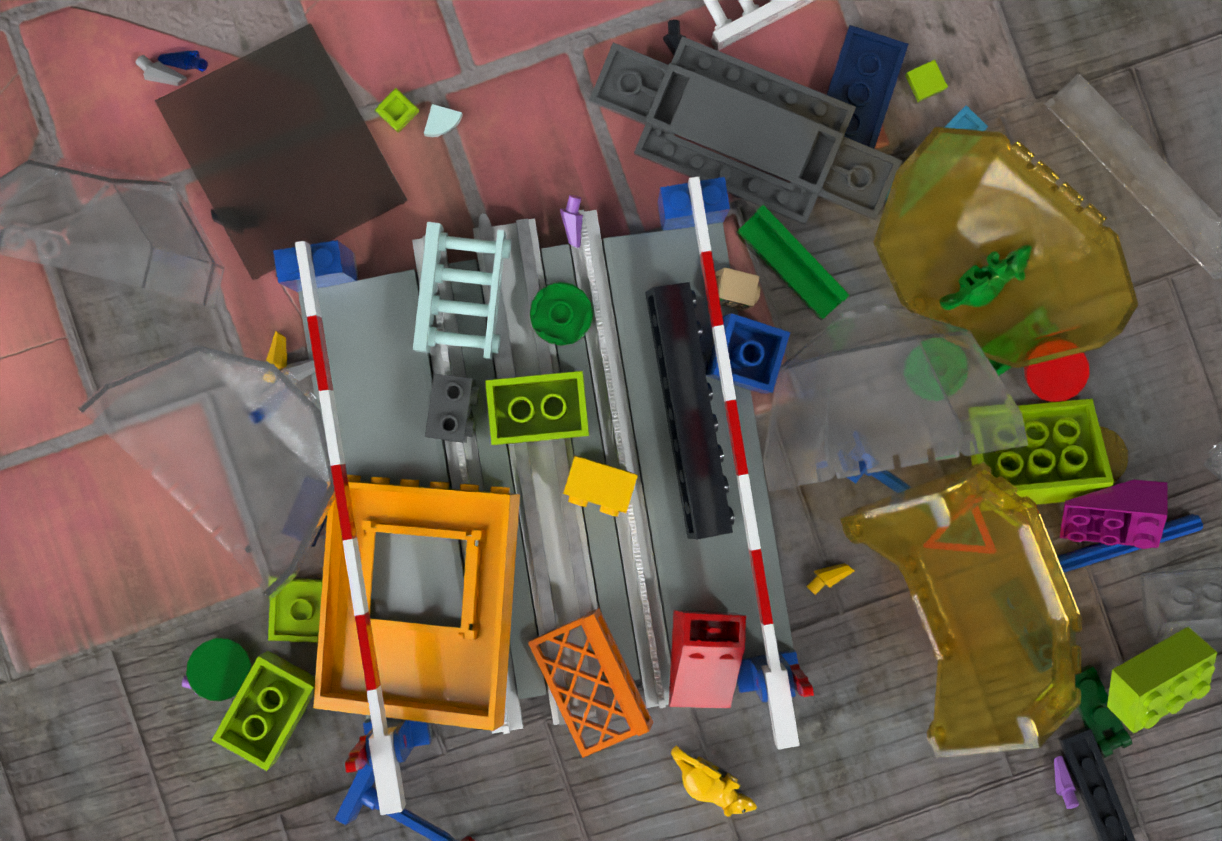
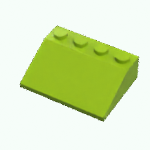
(1062, 453)

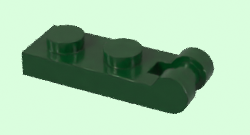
(1097, 714)

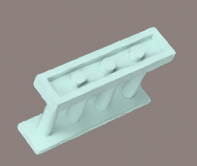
(434, 273)

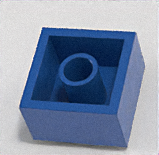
(753, 353)

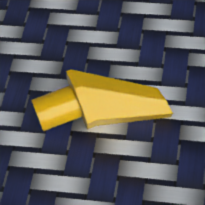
(278, 352)
(829, 576)

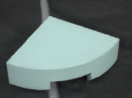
(441, 121)

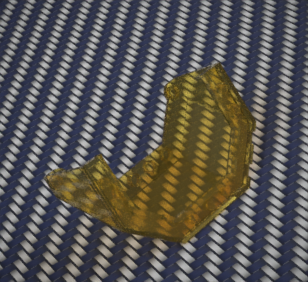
(988, 604)

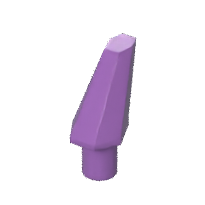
(572, 220)
(1064, 784)

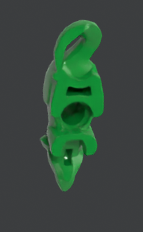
(984, 284)

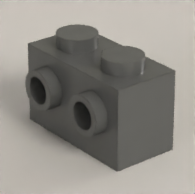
(451, 408)

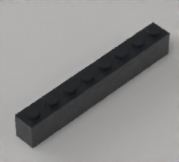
(689, 411)

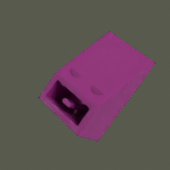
(1119, 514)

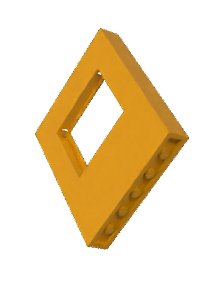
(423, 668)

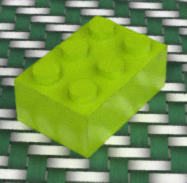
(537, 408)
(1161, 679)
(266, 710)

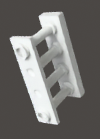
(751, 21)

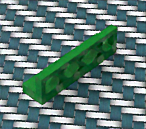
(792, 263)

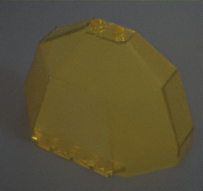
(981, 195)

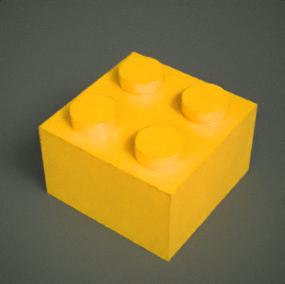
(599, 485)

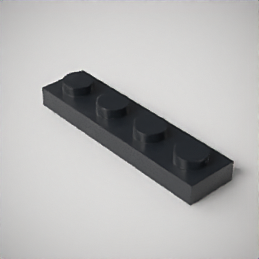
(1095, 786)

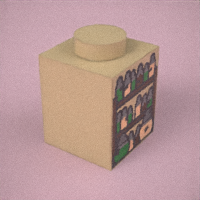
(737, 288)

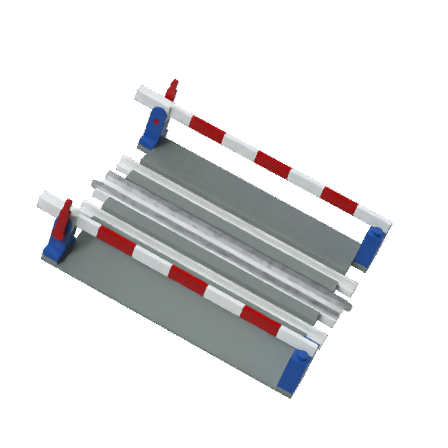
(566, 554)

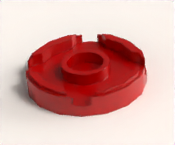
(1058, 378)

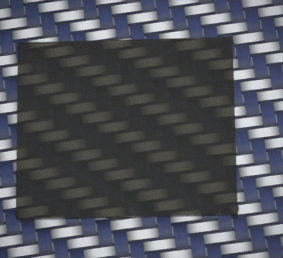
(281, 149)

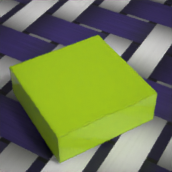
(926, 81)
(397, 110)

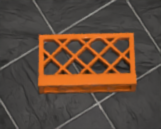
(617, 677)

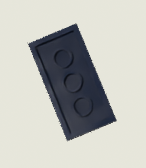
(866, 79)

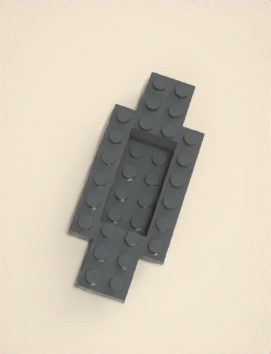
(751, 119)

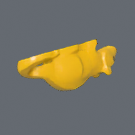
(707, 785)

